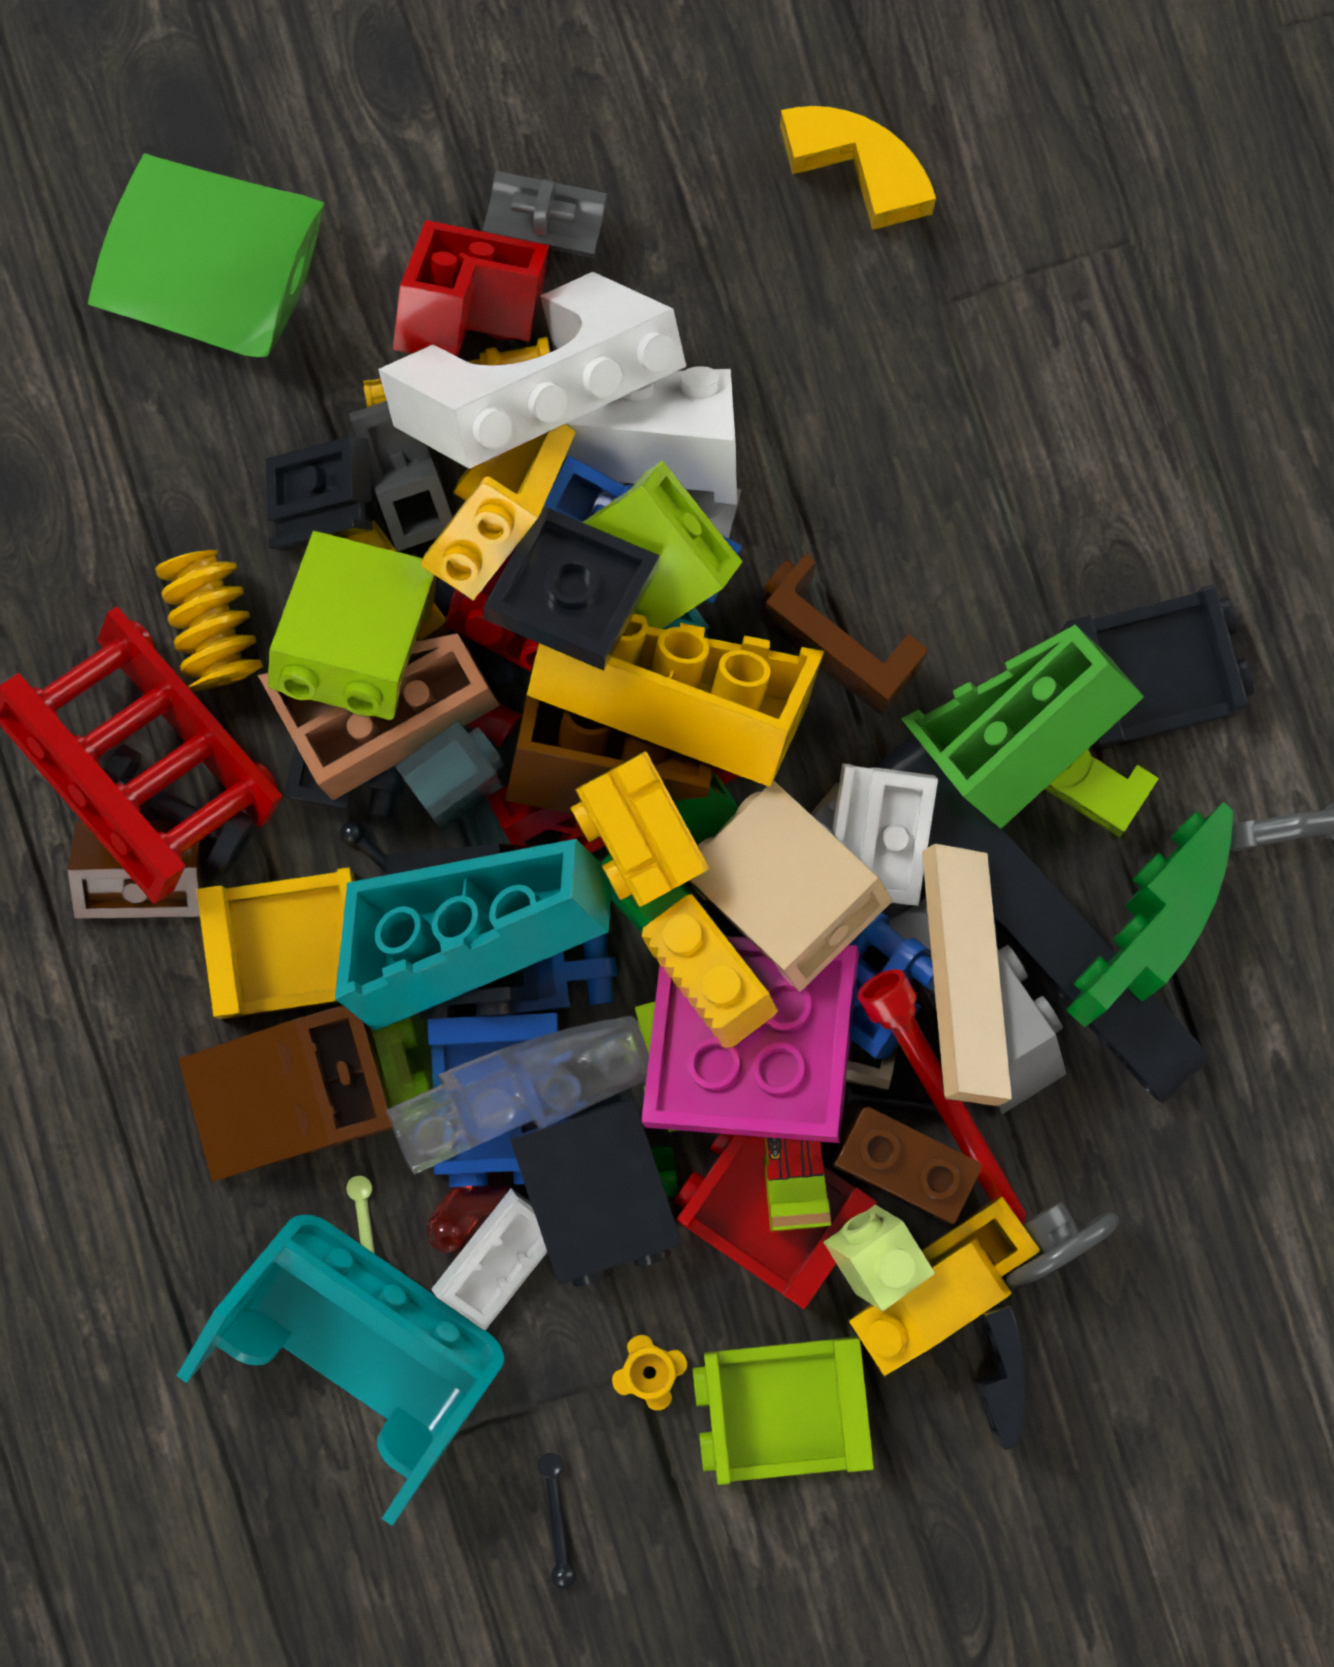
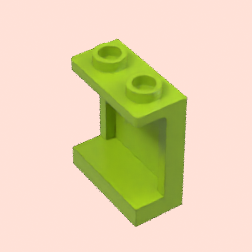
(668, 522)
(350, 625)
(784, 1410)

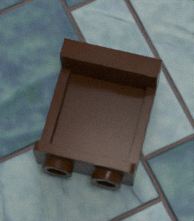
(843, 657)
(906, 1165)

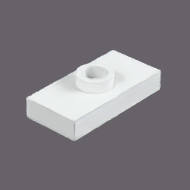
(493, 1262)

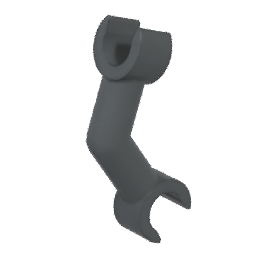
(1282, 828)

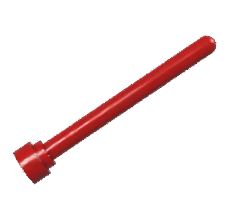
(890, 1001)

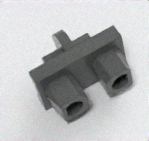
(546, 213)

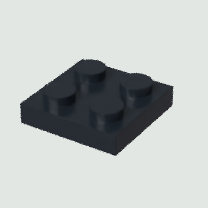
(571, 588)

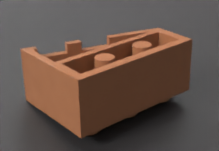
(349, 749)

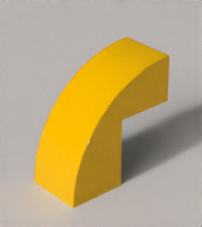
(887, 170)

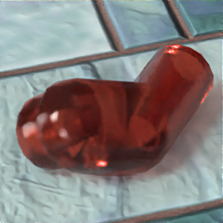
(459, 1212)

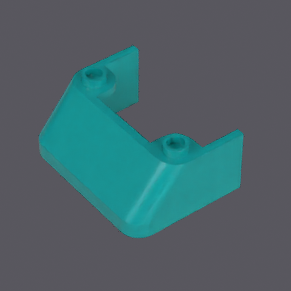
(365, 1333)

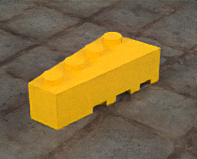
(689, 694)

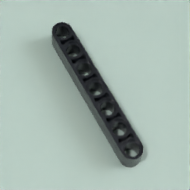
(1056, 935)

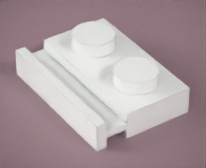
(887, 824)

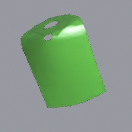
(207, 255)

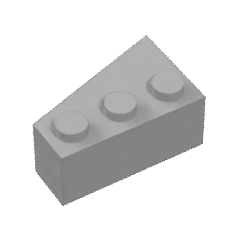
(1029, 1024)

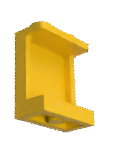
(498, 510)
(273, 943)

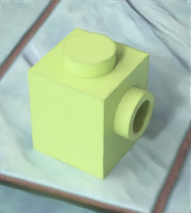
(879, 1257)

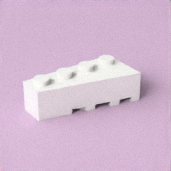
(675, 420)

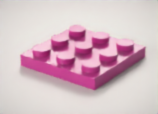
(775, 1081)

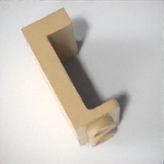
(788, 884)

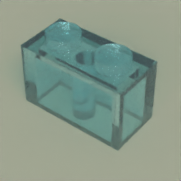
(452, 773)

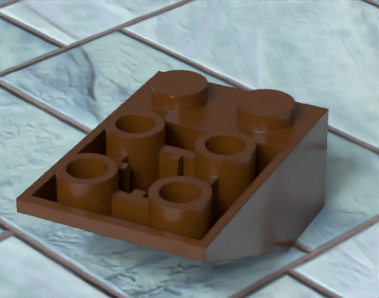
(286, 1092)

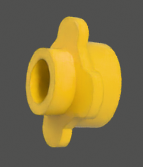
(631, 1377)

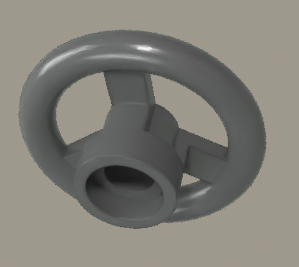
(1058, 1242)

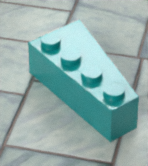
(462, 925)

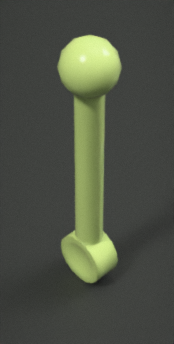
(359, 1189)

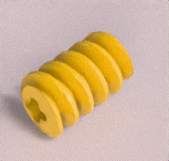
(207, 619)

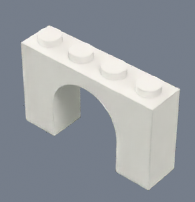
(603, 349)

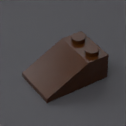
(565, 750)

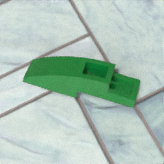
(1167, 918)

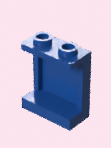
(465, 1039)

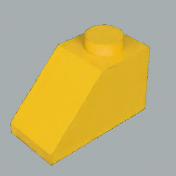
(954, 1296)

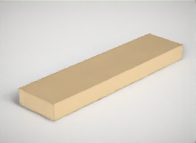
(966, 975)

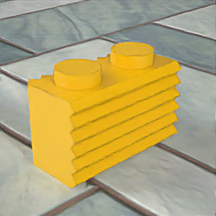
(709, 971)

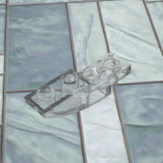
(517, 1085)

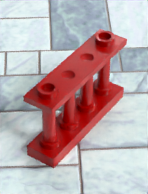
(111, 808)

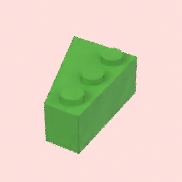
(1025, 724)

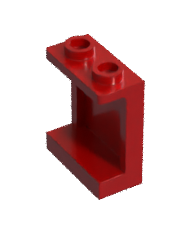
(733, 1216)

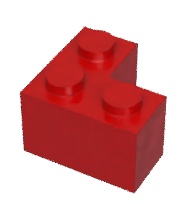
(468, 282)

